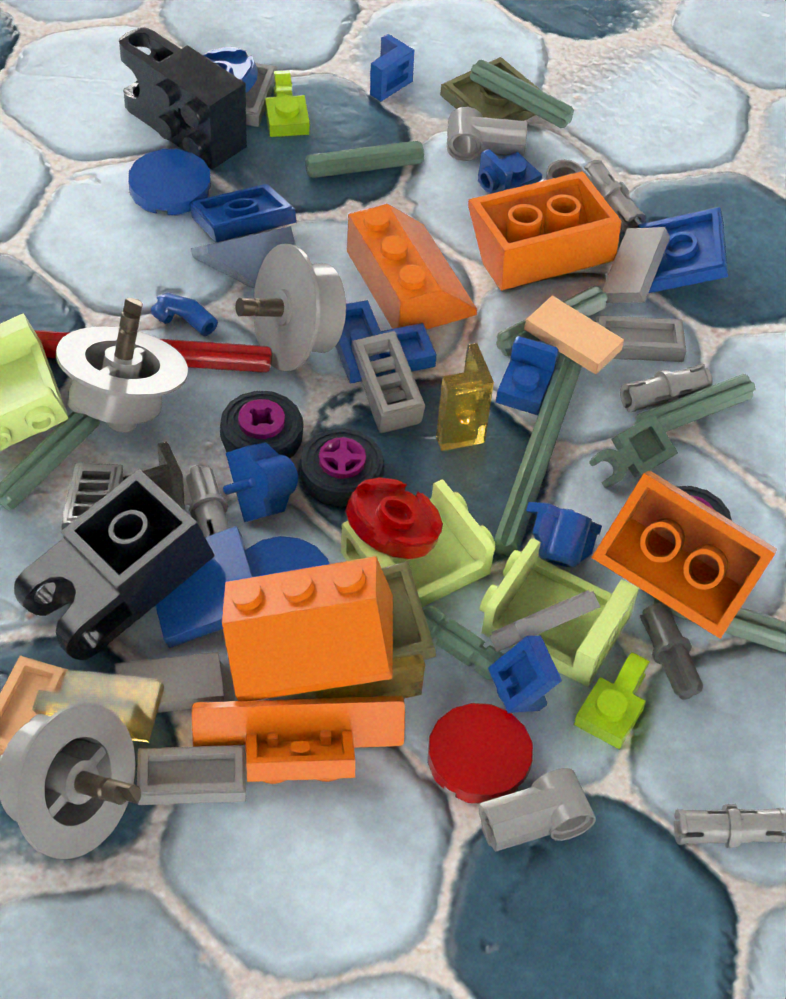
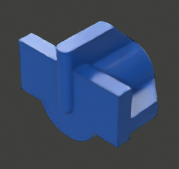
(261, 480)
(563, 534)

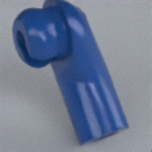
(186, 308)

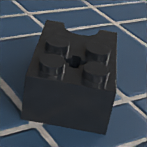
(185, 96)
(114, 565)

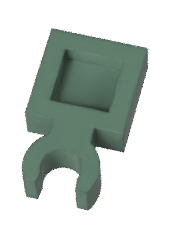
(638, 449)

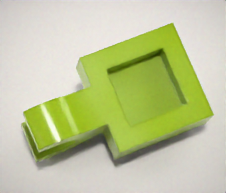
(284, 112)
(614, 708)

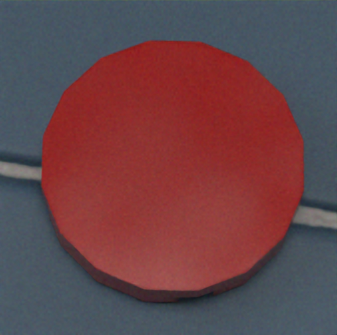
(394, 518)
(479, 752)

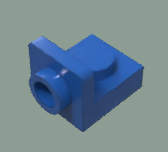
(392, 69)
(505, 173)
(527, 375)
(525, 675)

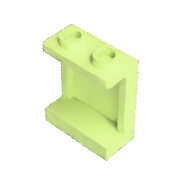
(27, 385)
(458, 559)
(533, 585)

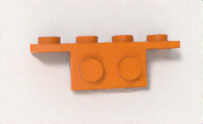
(300, 735)

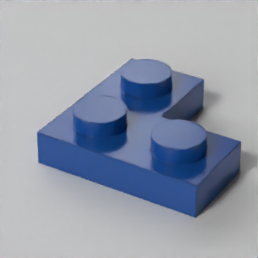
(362, 323)

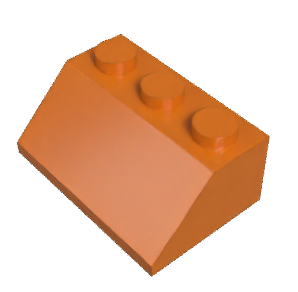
(544, 230)
(405, 269)
(684, 553)
(309, 629)

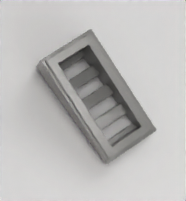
(393, 409)
(76, 494)

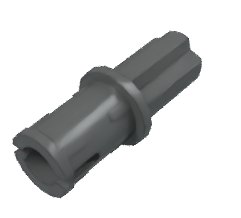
(671, 650)

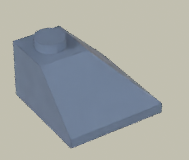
(243, 255)

